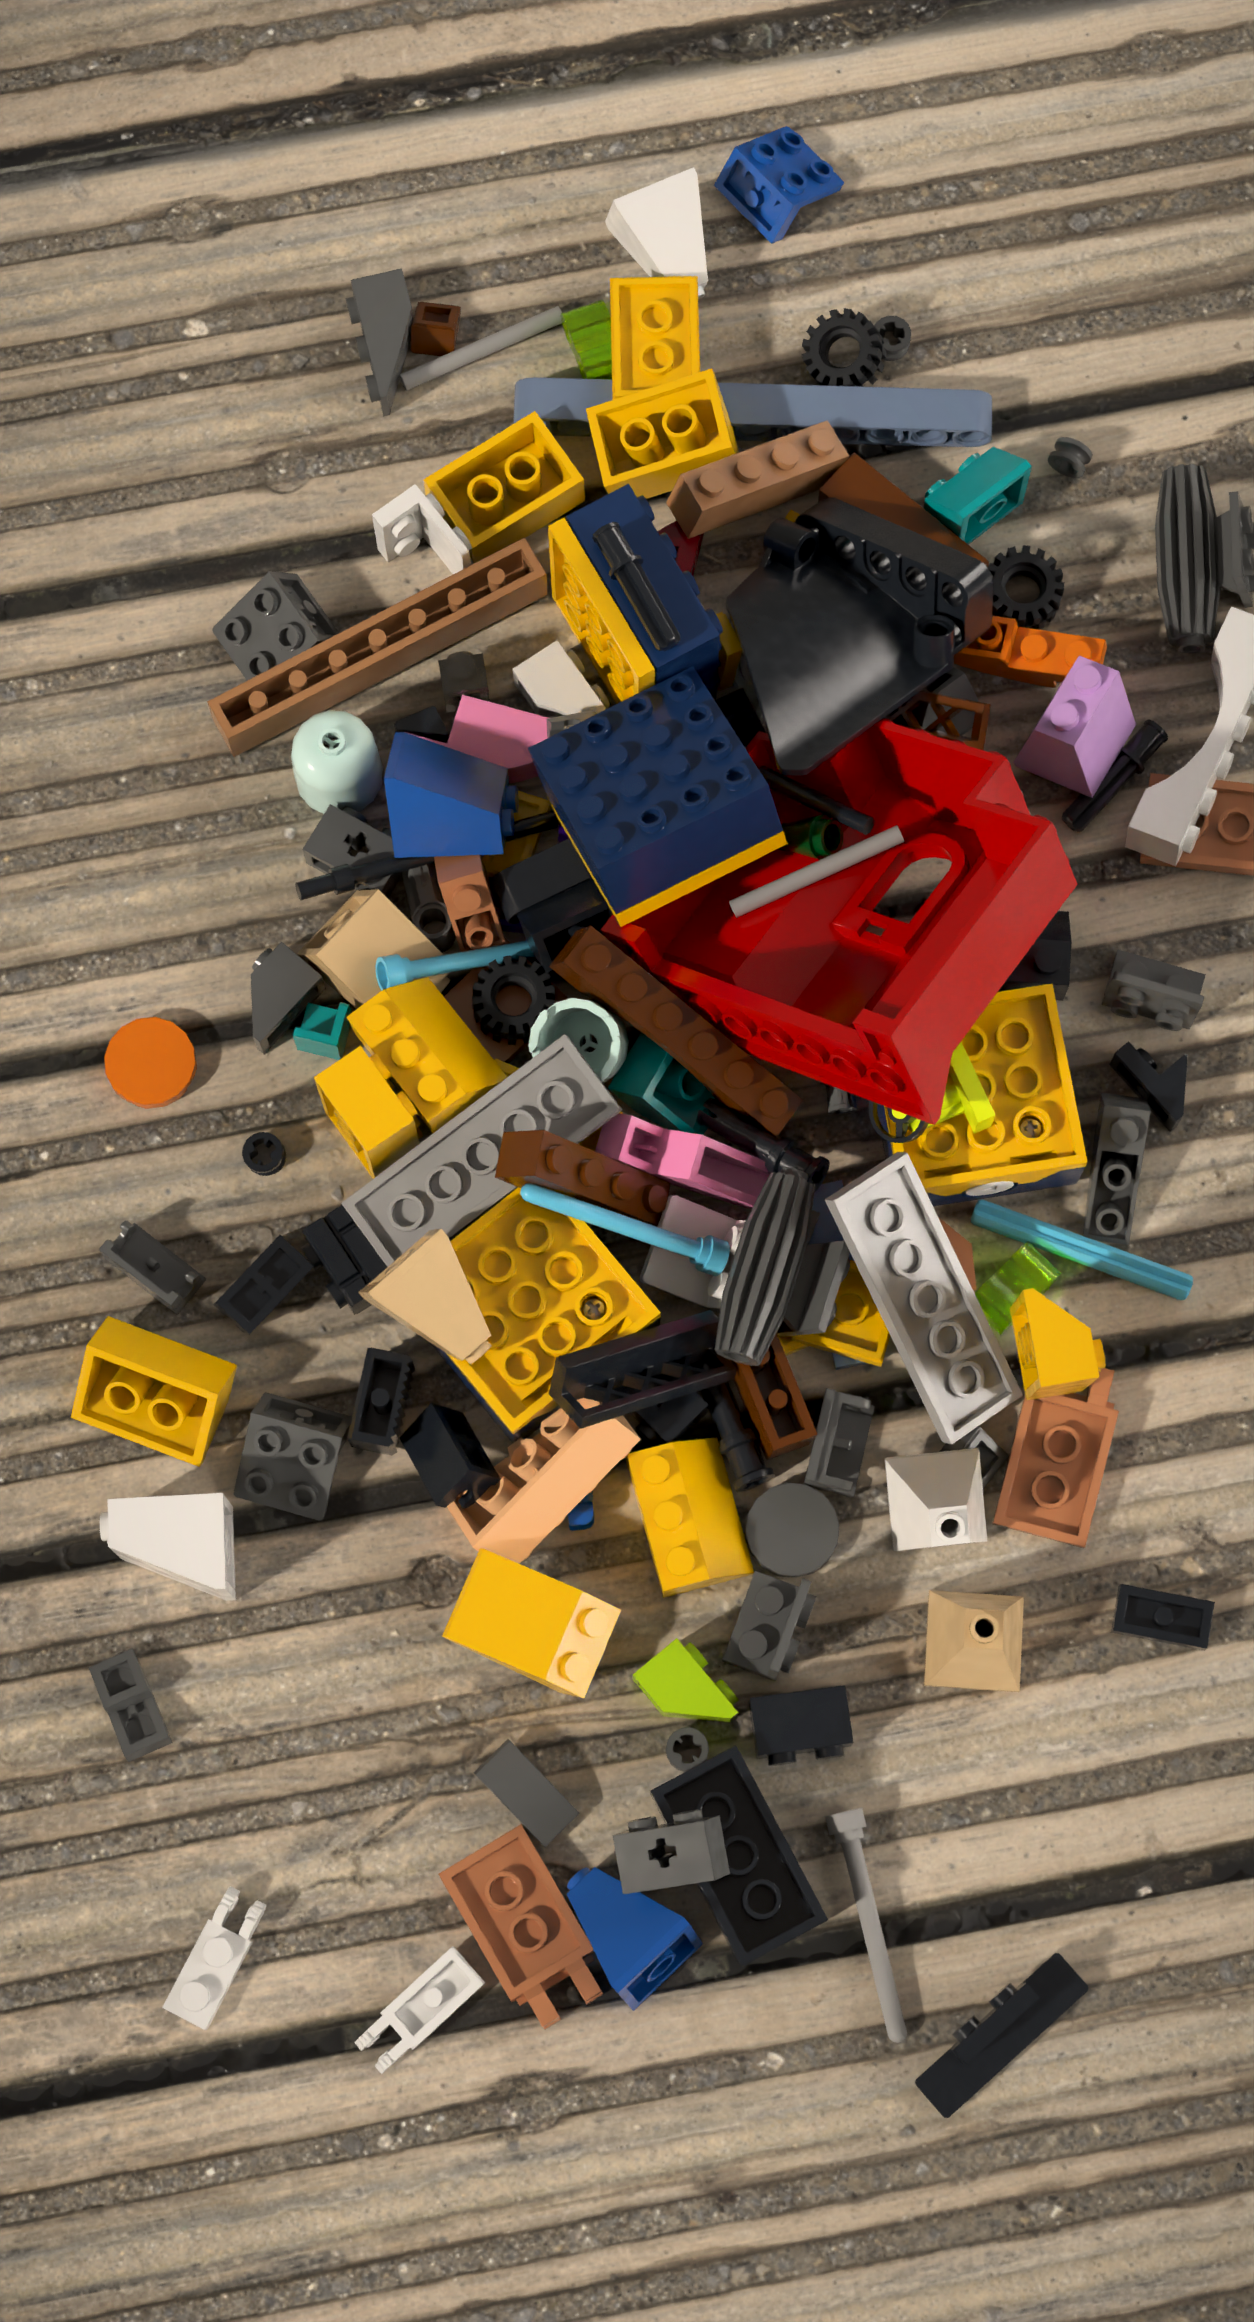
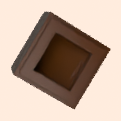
(435, 328)

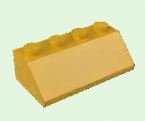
(1053, 1348)

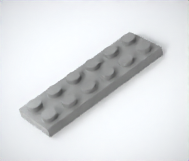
(452, 1173)
(924, 1297)

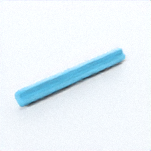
(1082, 1249)

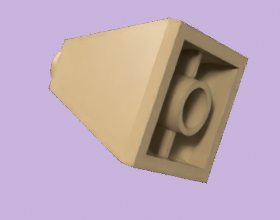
(432, 1297)
(959, 1655)

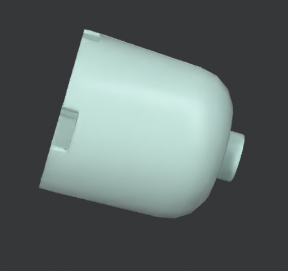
(343, 774)
(578, 1021)

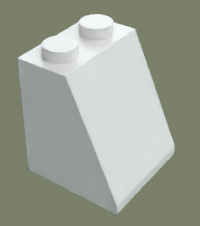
(176, 1537)

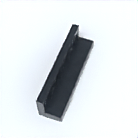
(632, 1363)

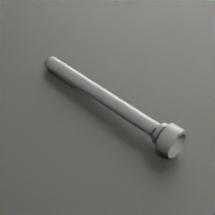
(848, 1830)

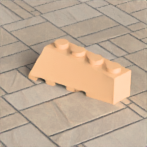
(543, 1482)

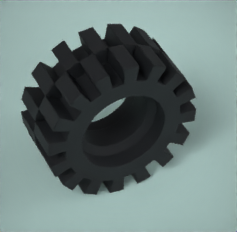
(831, 330)
(1041, 571)
(504, 975)

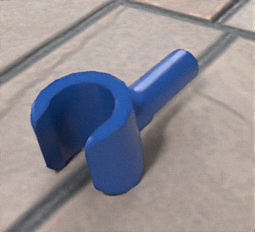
(582, 1514)

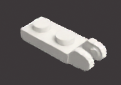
(213, 1963)
(424, 2006)

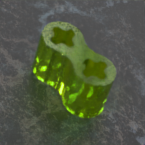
(590, 339)
(1022, 1271)

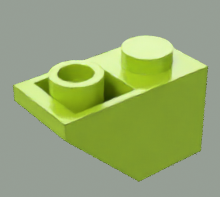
(681, 1687)

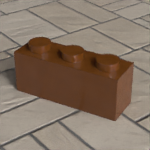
(774, 1403)

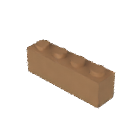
(756, 479)

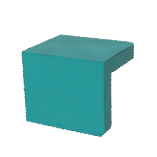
(323, 1030)

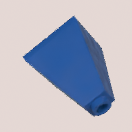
(630, 1934)

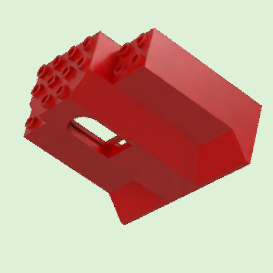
(802, 972)

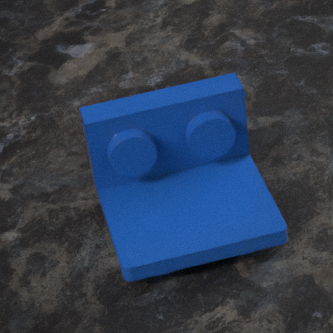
(774, 179)

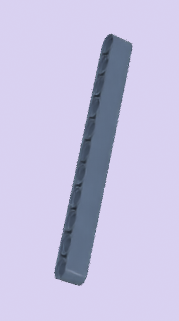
(777, 410)

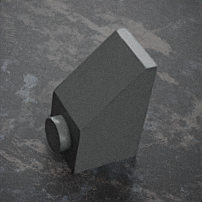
(280, 993)

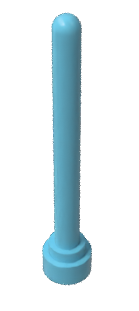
(394, 970)
(706, 1253)

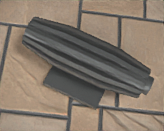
(1199, 555)
(775, 1276)

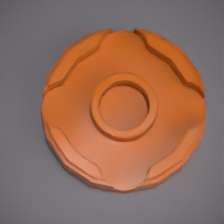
(150, 1062)

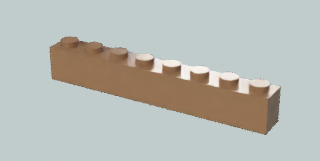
(378, 647)

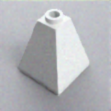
(663, 228)
(936, 1499)

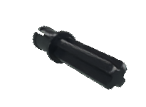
(627, 570)
(1128, 762)

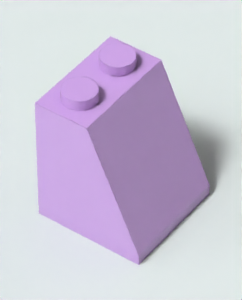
(1080, 729)

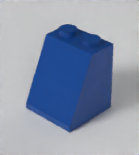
(446, 801)

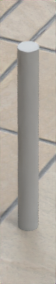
(481, 348)
(816, 871)

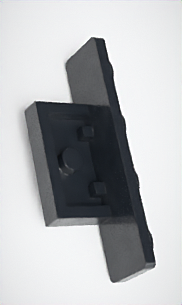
(1001, 2035)

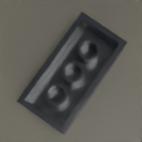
(766, 1893)

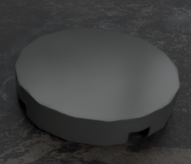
(792, 1530)

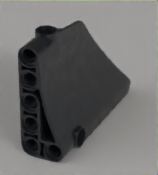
(850, 625)

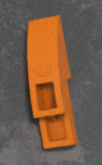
(1028, 653)

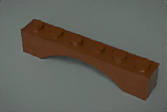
(633, 994)

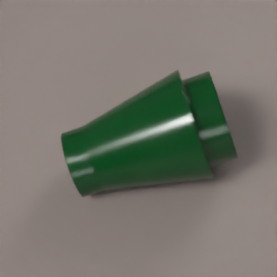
(813, 836)

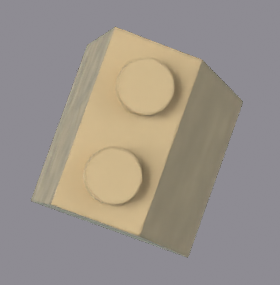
(354, 939)

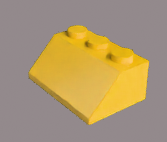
(661, 434)
(426, 1050)
(152, 1390)
(689, 1515)

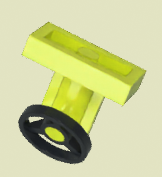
(961, 1096)

